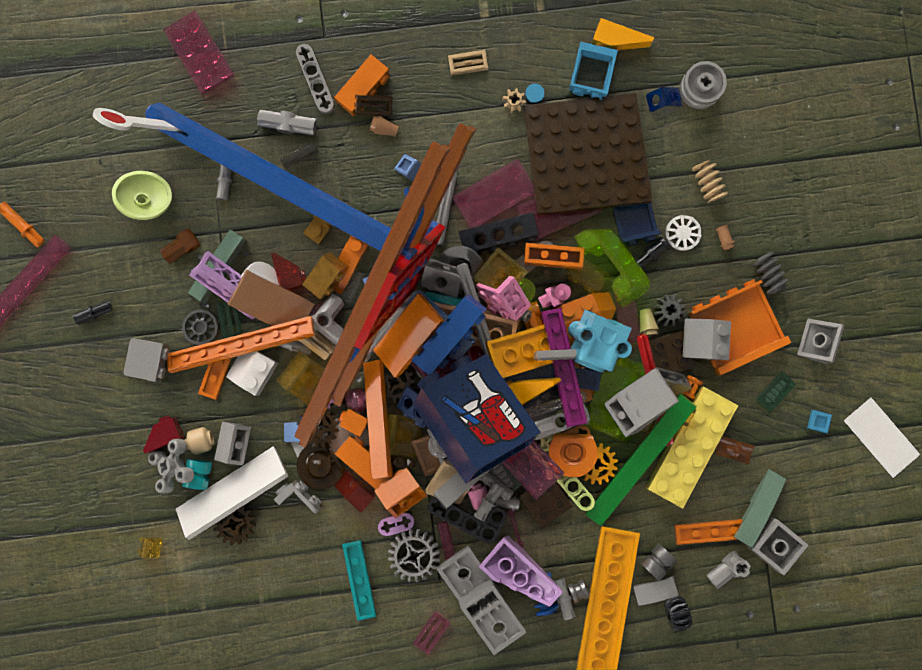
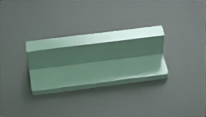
(226, 252)

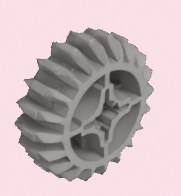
(418, 564)

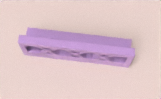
(214, 279)

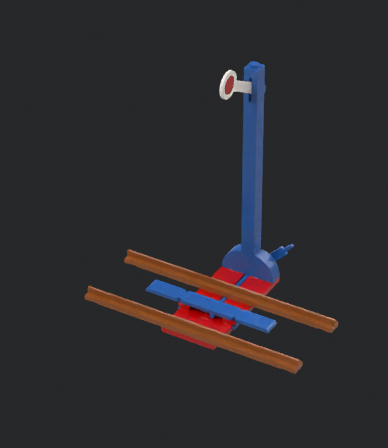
(402, 248)

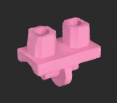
(555, 295)

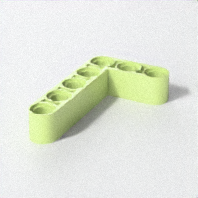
(563, 481)

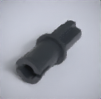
(92, 312)

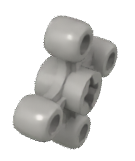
(171, 466)

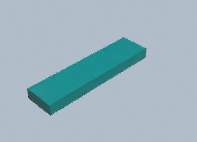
(359, 580)

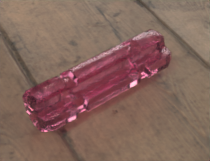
(446, 539)

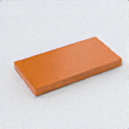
(408, 335)

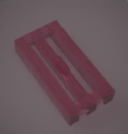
(422, 646)

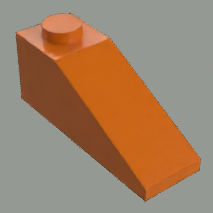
(351, 256)

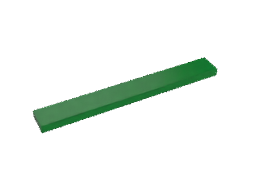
(641, 459)

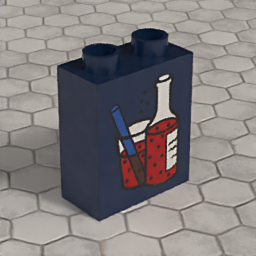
(474, 416)

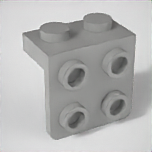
(146, 360)
(300, 490)

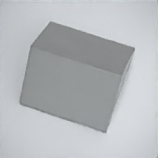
(820, 341)

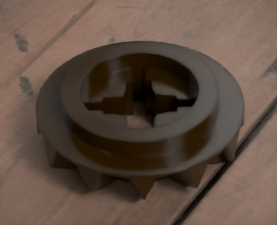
(402, 462)

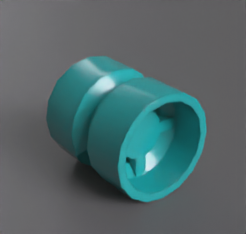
(201, 470)

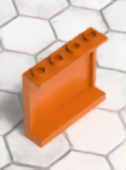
(752, 325)

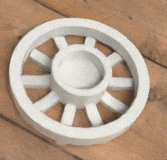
(683, 233)

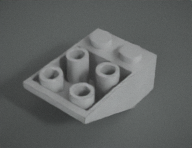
(641, 402)

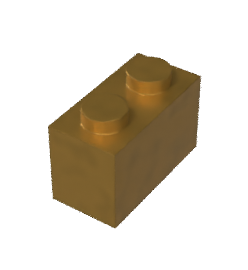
(325, 275)

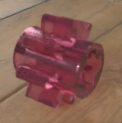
(356, 399)

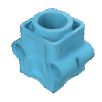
(599, 341)

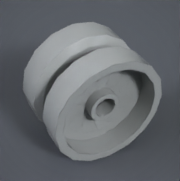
(703, 85)

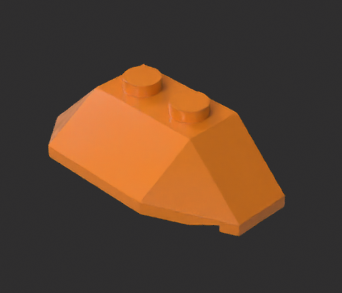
(596, 302)

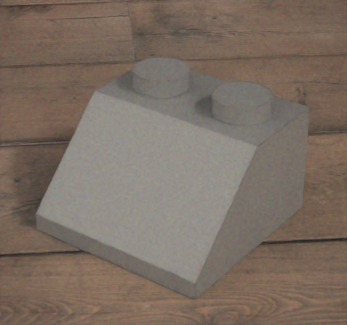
(706, 339)

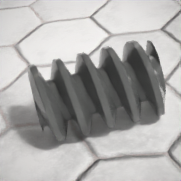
(771, 273)

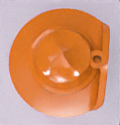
(574, 453)

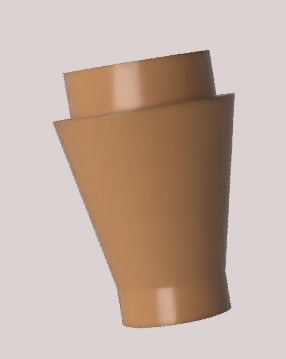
(383, 127)

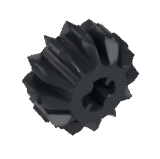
(678, 613)

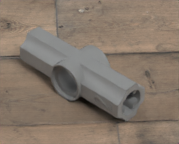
(286, 122)
(548, 427)

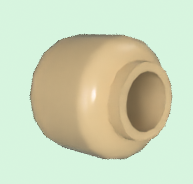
(199, 440)

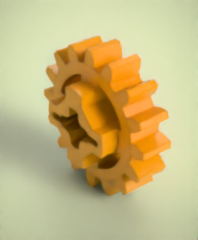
(594, 473)

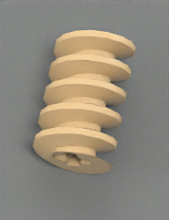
(709, 181)

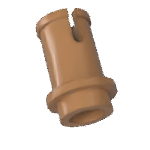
(725, 237)

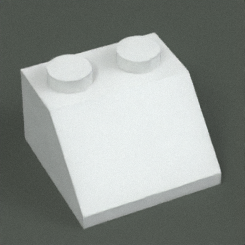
(252, 371)

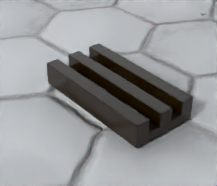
(358, 104)

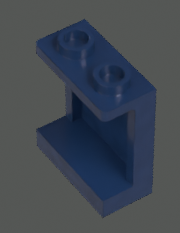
(635, 223)

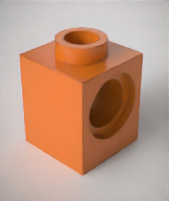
(353, 422)

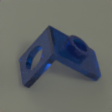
(667, 97)

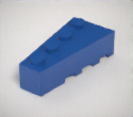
(450, 334)

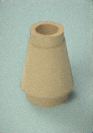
(648, 323)

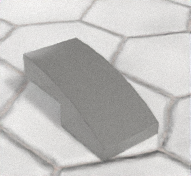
(656, 591)

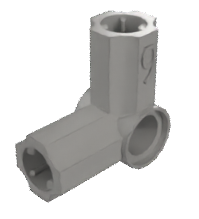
(328, 312)
(731, 566)

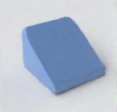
(408, 167)
(289, 432)

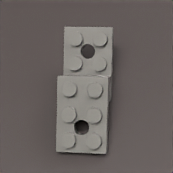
(481, 600)

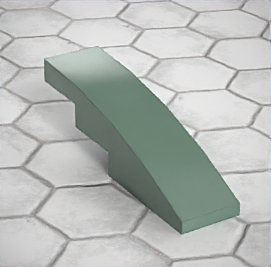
(760, 508)

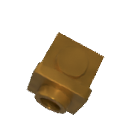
(317, 229)

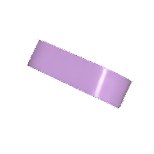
(397, 528)

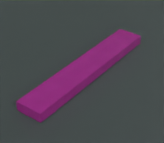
(565, 369)

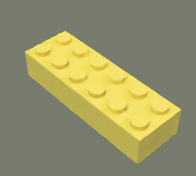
(692, 448)

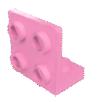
(506, 300)

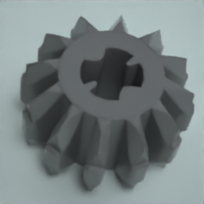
(667, 302)

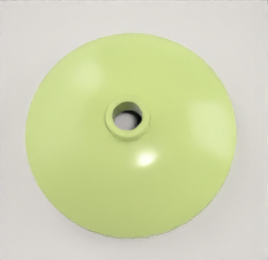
(141, 187)

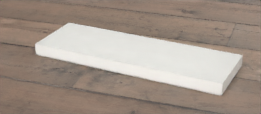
(231, 493)

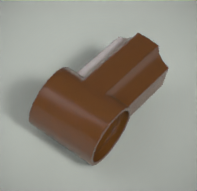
(184, 243)

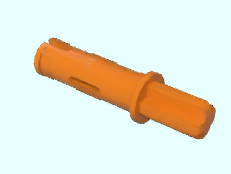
(18, 222)

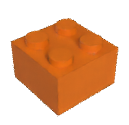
(400, 492)

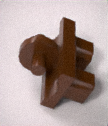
(734, 450)

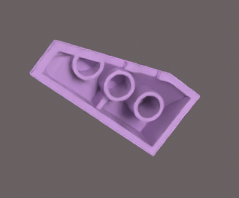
(516, 569)

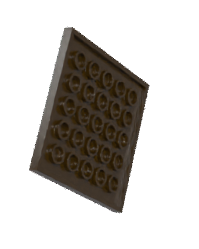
(587, 154)

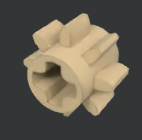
(514, 94)

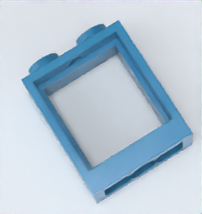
(599, 53)

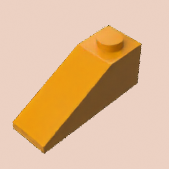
(619, 37)
(531, 388)

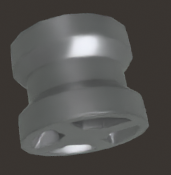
(578, 591)

